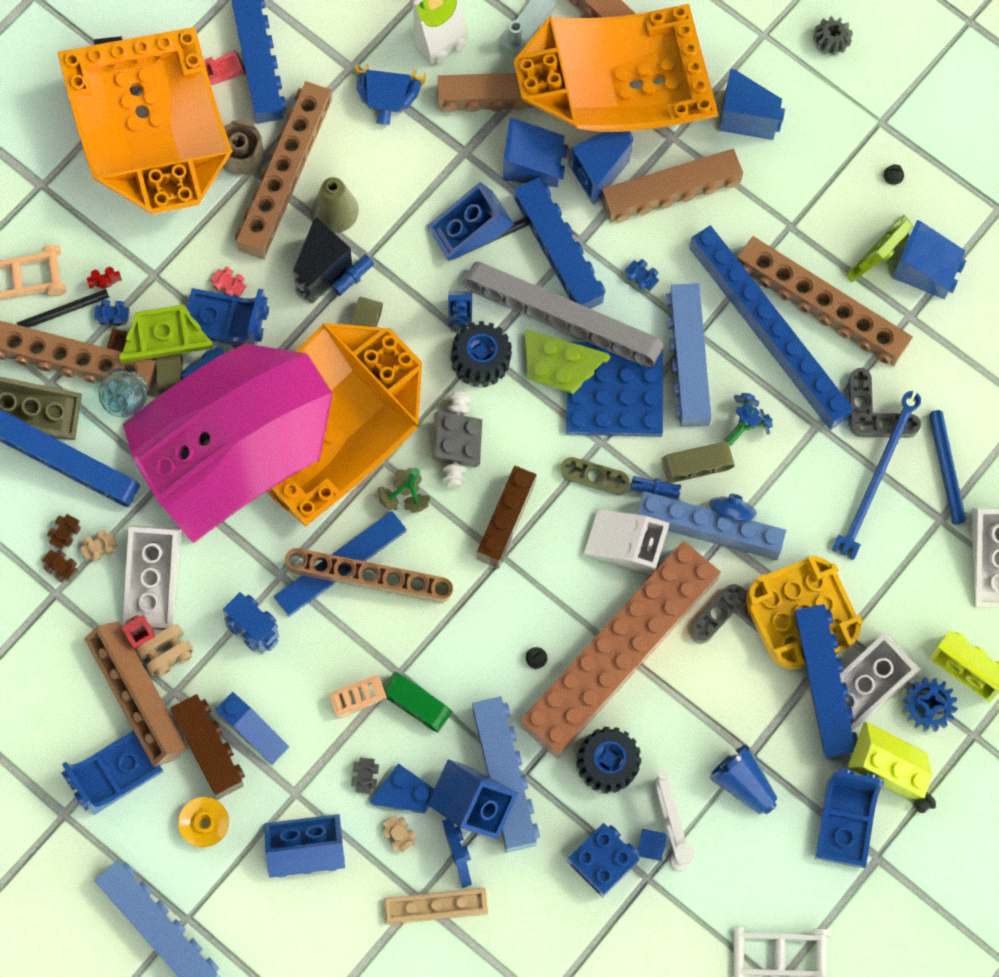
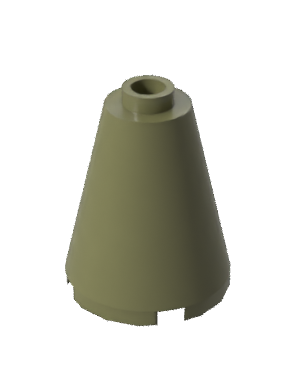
(335, 205)

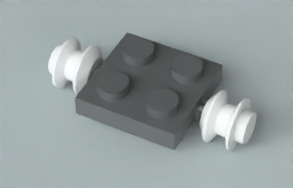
(457, 439)

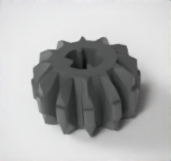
(835, 28)

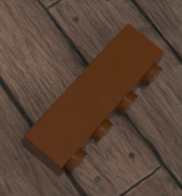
(506, 516)
(207, 746)

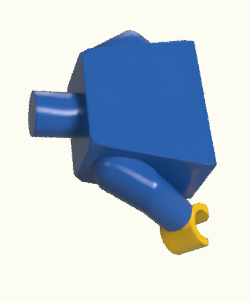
(387, 91)

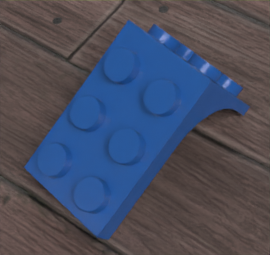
(229, 317)
(110, 773)
(848, 818)

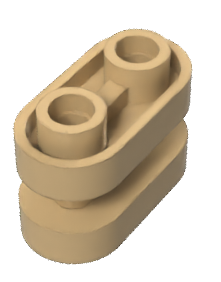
(161, 663)

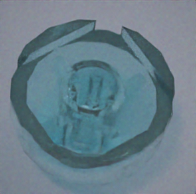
(122, 392)

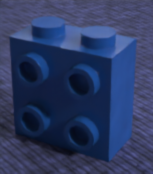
(248, 620)
(604, 859)

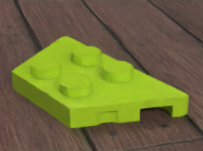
(883, 248)
(163, 334)
(560, 362)

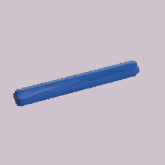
(947, 467)

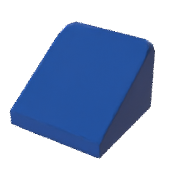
(652, 844)

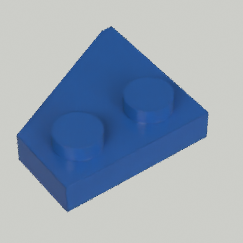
(403, 792)
(459, 854)

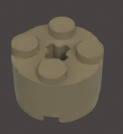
(246, 147)

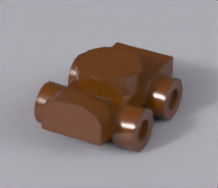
(63, 535)
(56, 562)

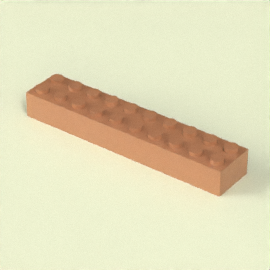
(619, 649)

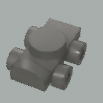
(364, 781)

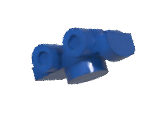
(642, 276)
(114, 314)

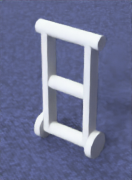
(683, 852)
(817, 935)

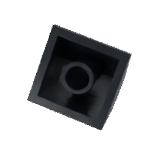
(320, 262)

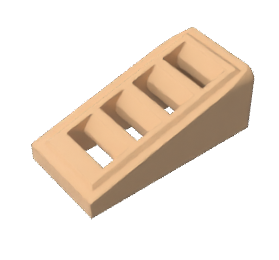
(343, 702)

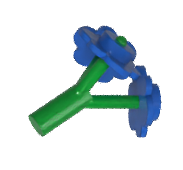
(750, 416)

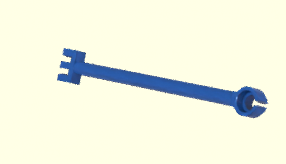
(849, 540)

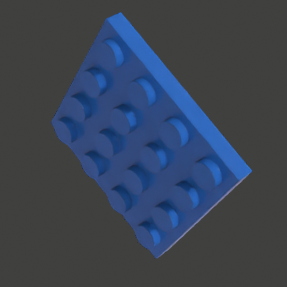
(618, 399)

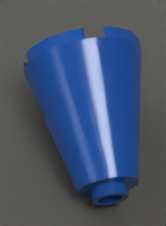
(745, 780)

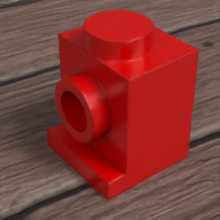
(138, 630)

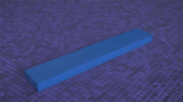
(360, 548)

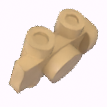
(103, 545)
(396, 829)

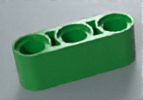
(416, 702)

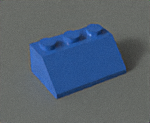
(304, 846)

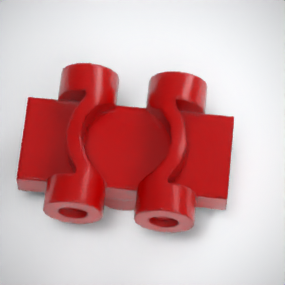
(105, 280)

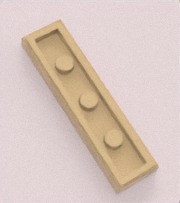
(436, 906)

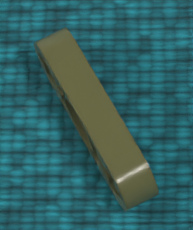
(613, 475)

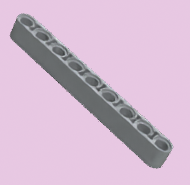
(563, 314)

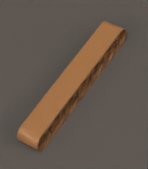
(358, 567)

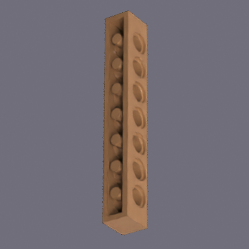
(259, 242)
(836, 300)
(74, 351)

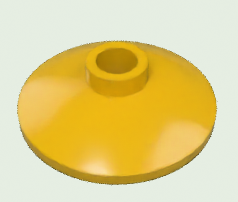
(203, 809)

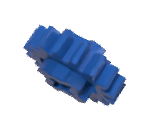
(940, 706)

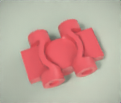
(230, 285)

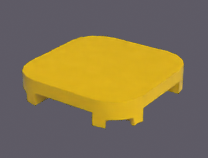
(798, 586)

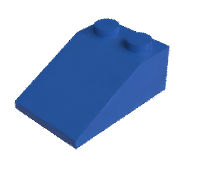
(470, 222)

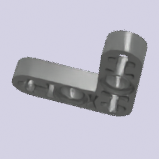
(866, 413)
(729, 608)

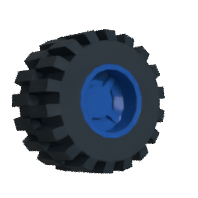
(481, 354)
(608, 760)

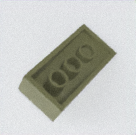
(41, 406)

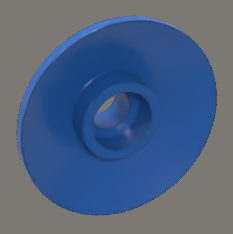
(733, 507)

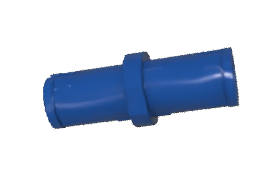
(352, 275)
(656, 487)

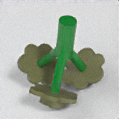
(406, 483)

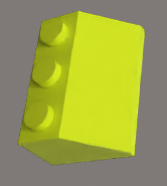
(968, 665)
(896, 762)

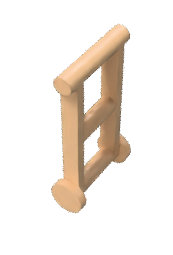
(53, 288)

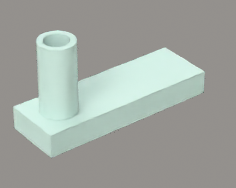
(526, 25)

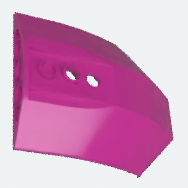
(263, 425)

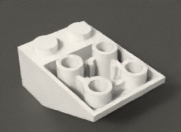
(627, 540)

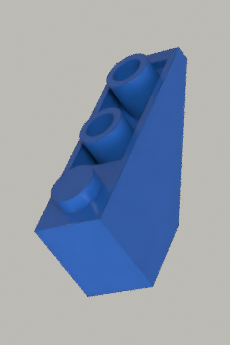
(459, 308)

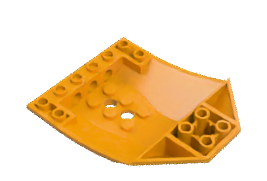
(586, 65)
(157, 159)
(369, 416)

